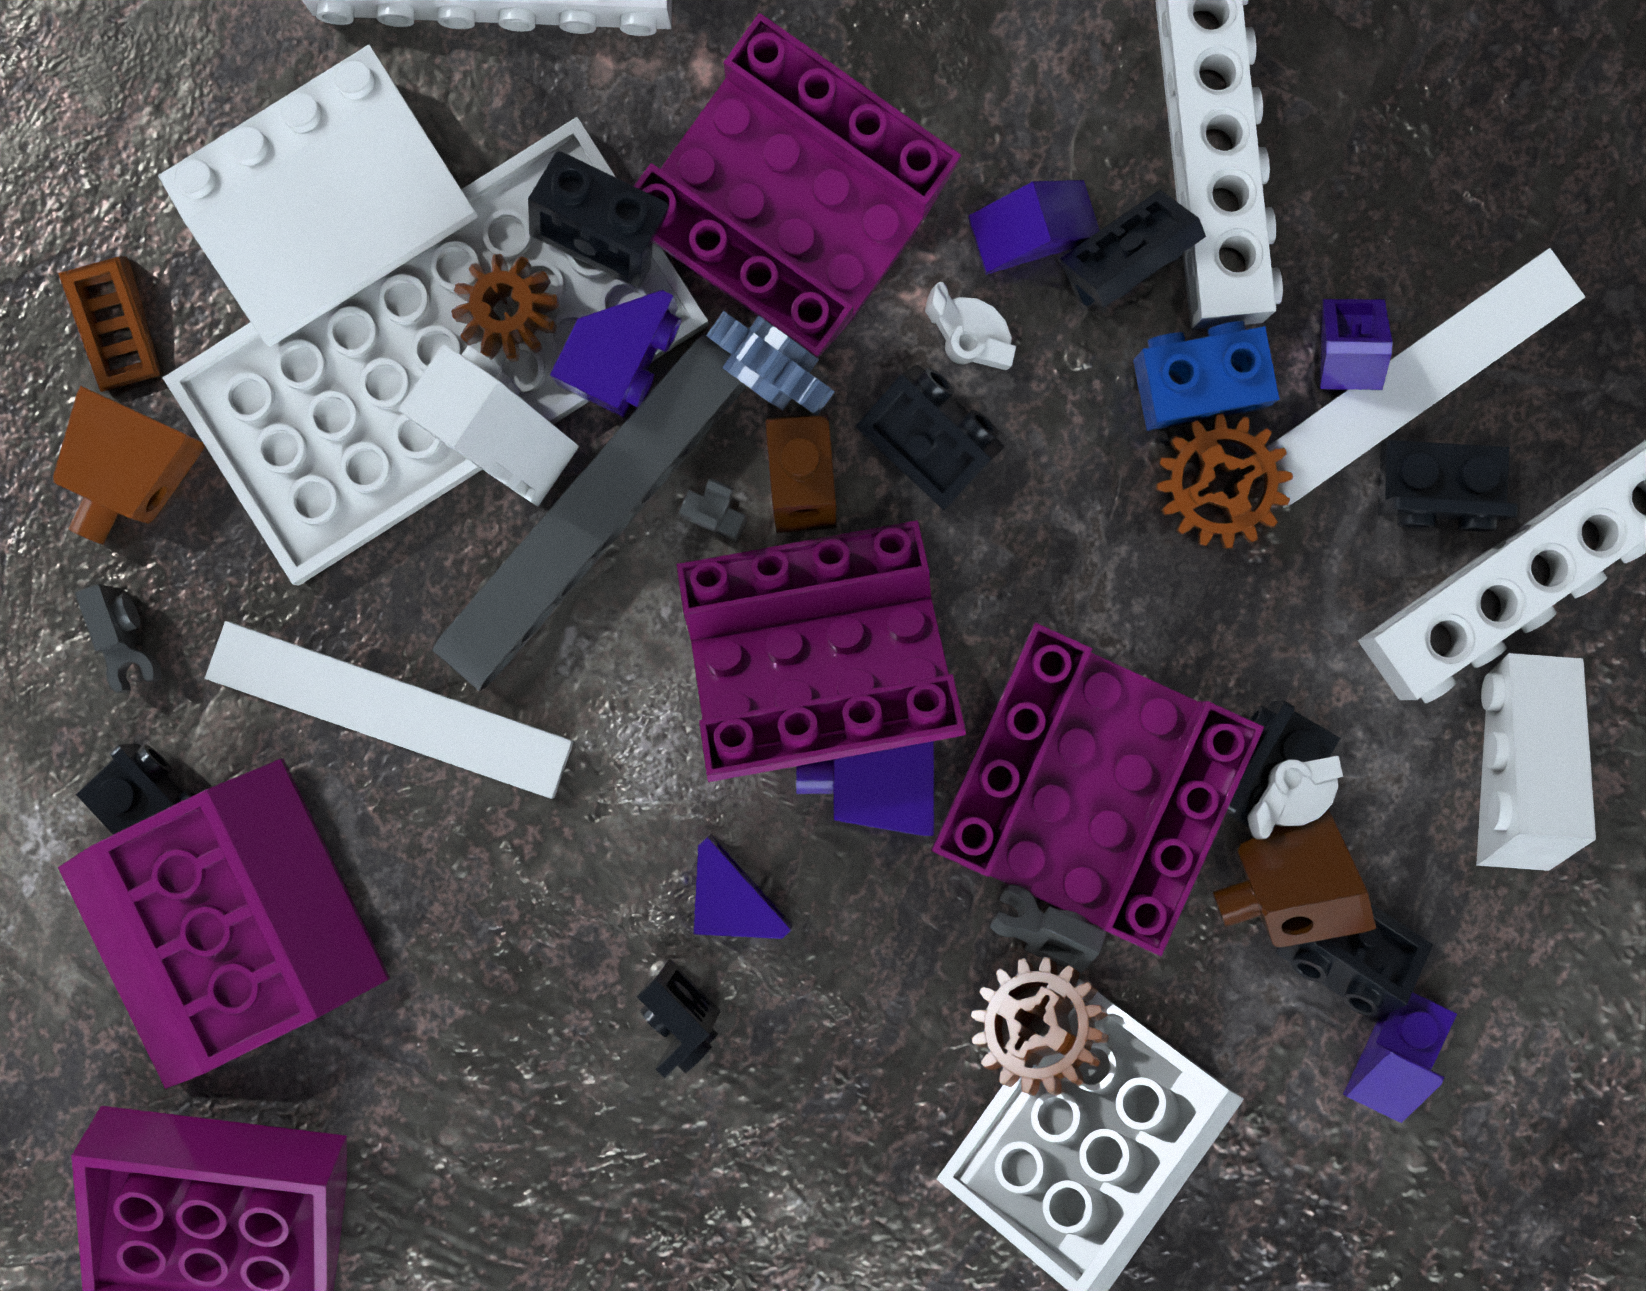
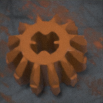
(486, 325)

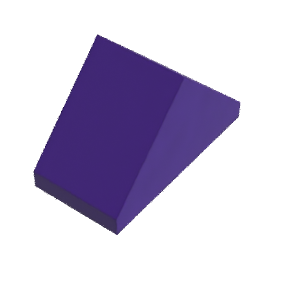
(1033, 223)
(1354, 344)
(730, 900)

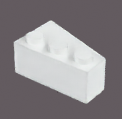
(482, 418)
(1535, 764)

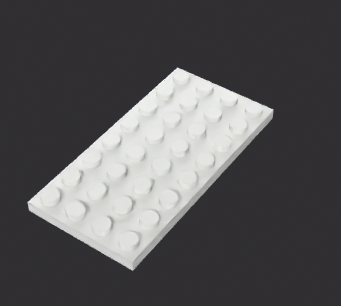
(315, 419)

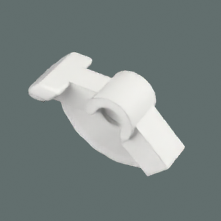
(971, 329)
(1295, 794)

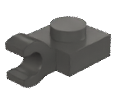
(715, 510)
(112, 626)
(1053, 934)

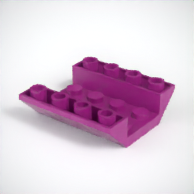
(796, 187)
(817, 651)
(1097, 789)
(223, 922)

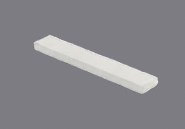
(1426, 373)
(389, 709)

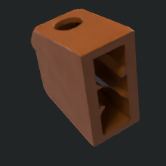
(119, 463)

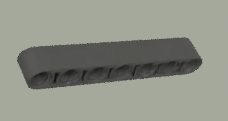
(590, 515)

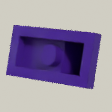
(1398, 1059)

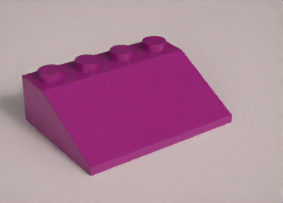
(206, 1204)

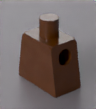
(801, 472)
(1299, 886)

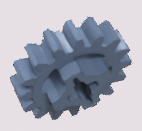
(770, 363)

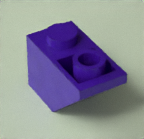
(613, 349)

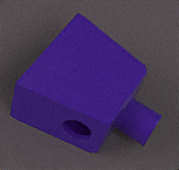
(878, 788)

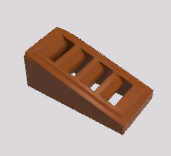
(127, 294)

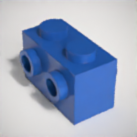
(1205, 375)

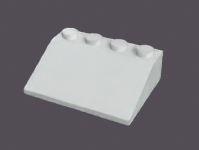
(317, 196)
(1098, 1165)

